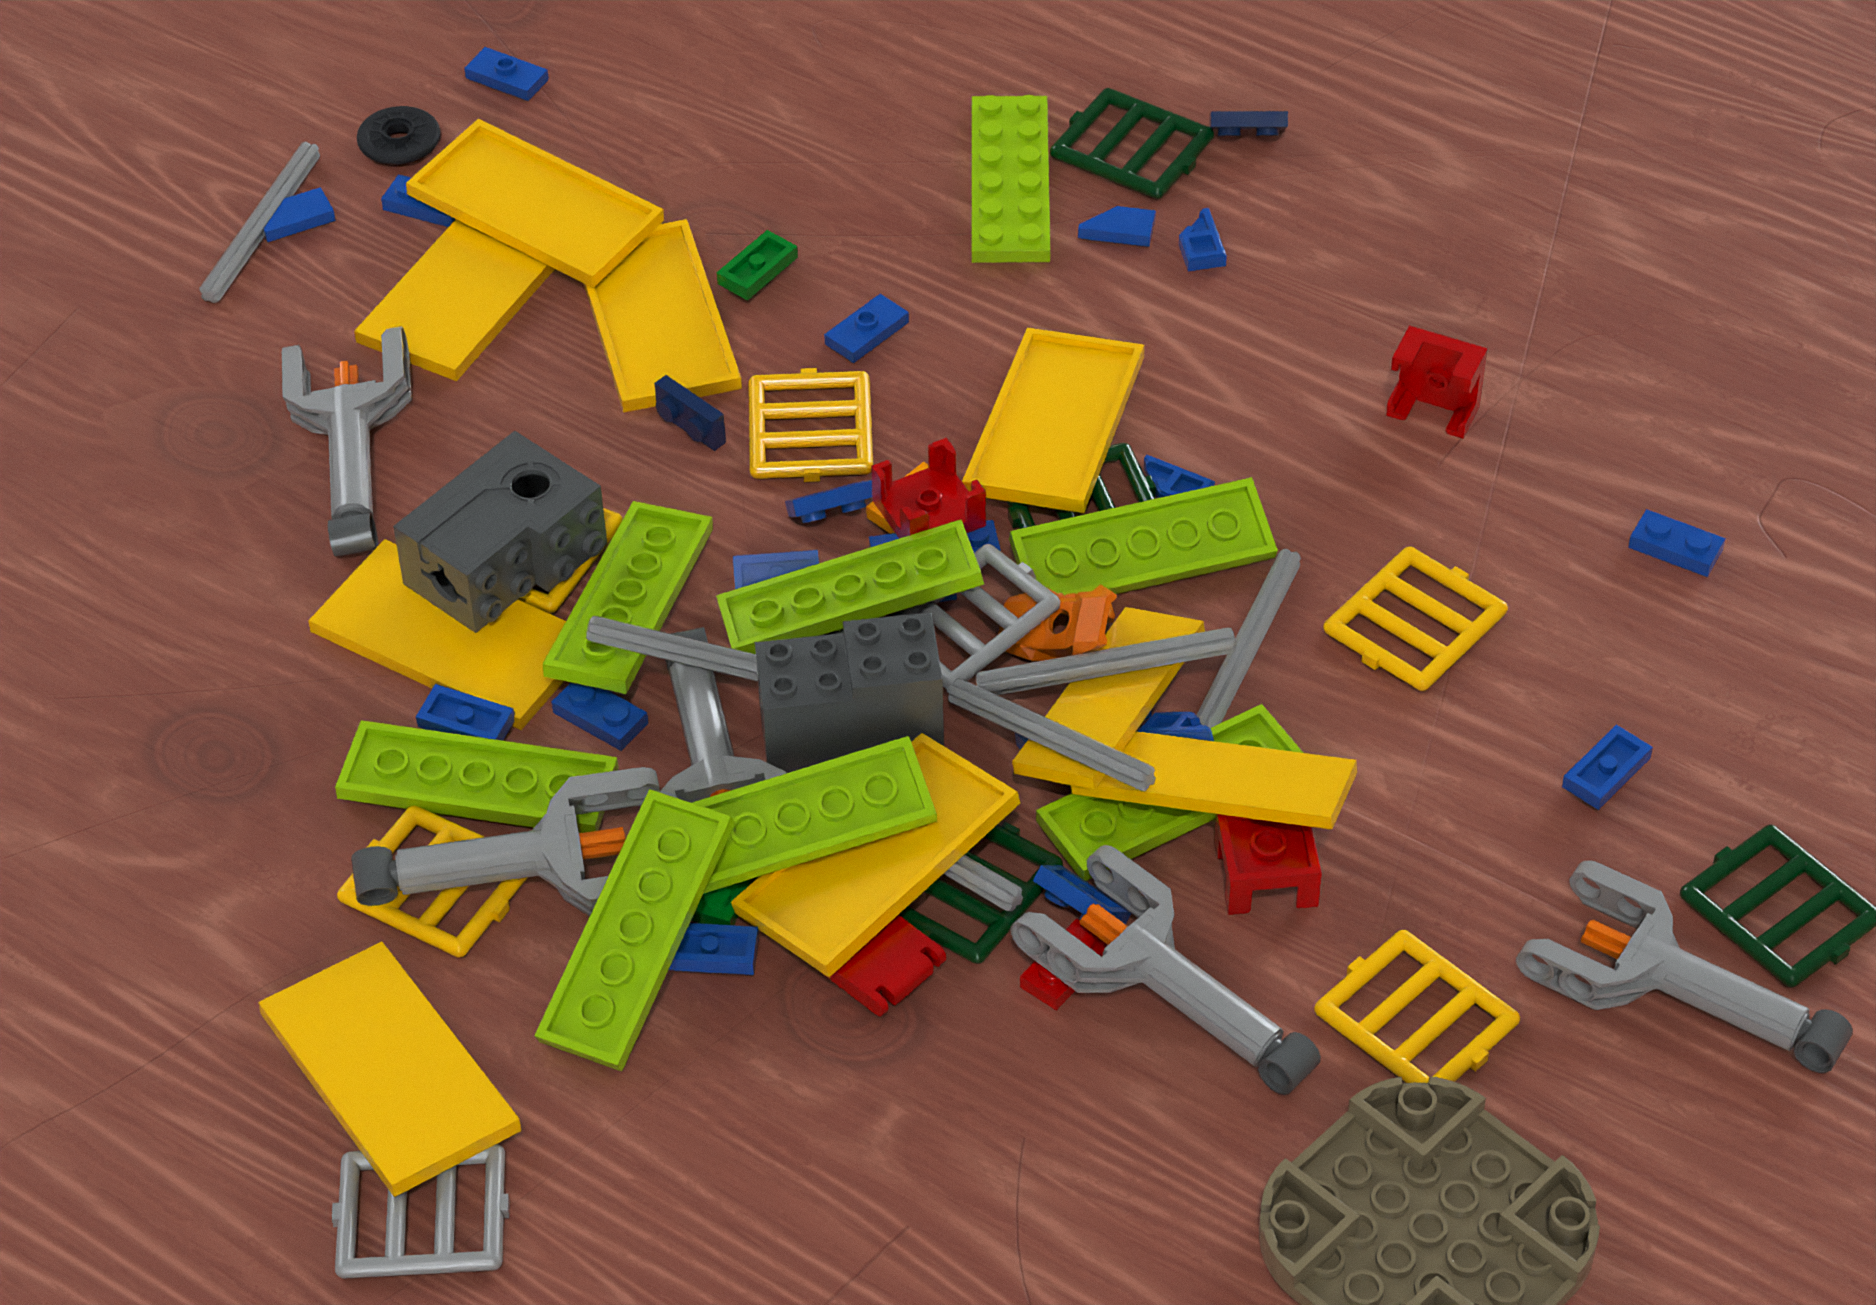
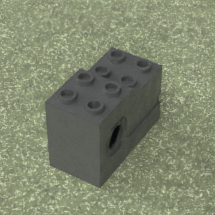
(500, 531)
(849, 690)

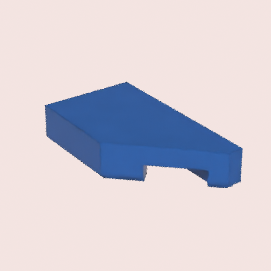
(299, 214)
(1121, 226)
(1202, 244)
(1173, 479)
(1177, 724)

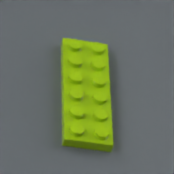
(1010, 179)
(1149, 541)
(630, 585)
(852, 588)
(462, 774)
(820, 811)
(1085, 823)
(635, 930)

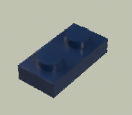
(1265, 122)
(690, 413)

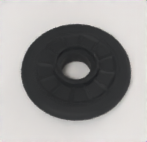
(421, 136)

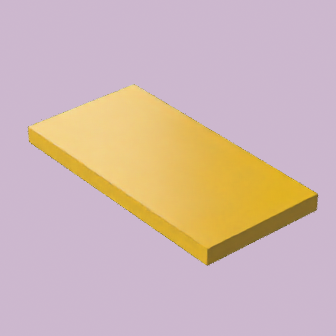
(535, 202)
(455, 299)
(662, 321)
(1055, 419)
(415, 638)
(846, 898)
(389, 1068)

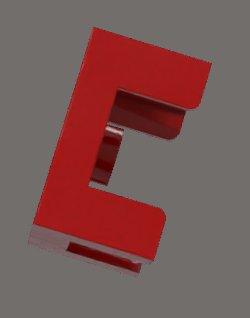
(1440, 374)
(928, 496)
(1266, 857)

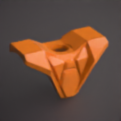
(1085, 630)

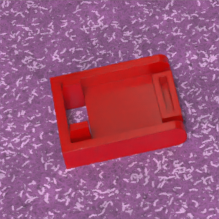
(890, 962)

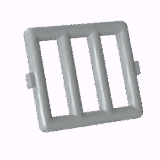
(1014, 627)
(444, 1259)

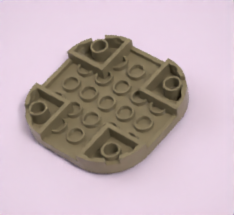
(1426, 1206)

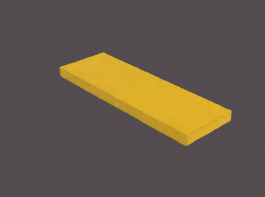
(1109, 705)
(1235, 780)

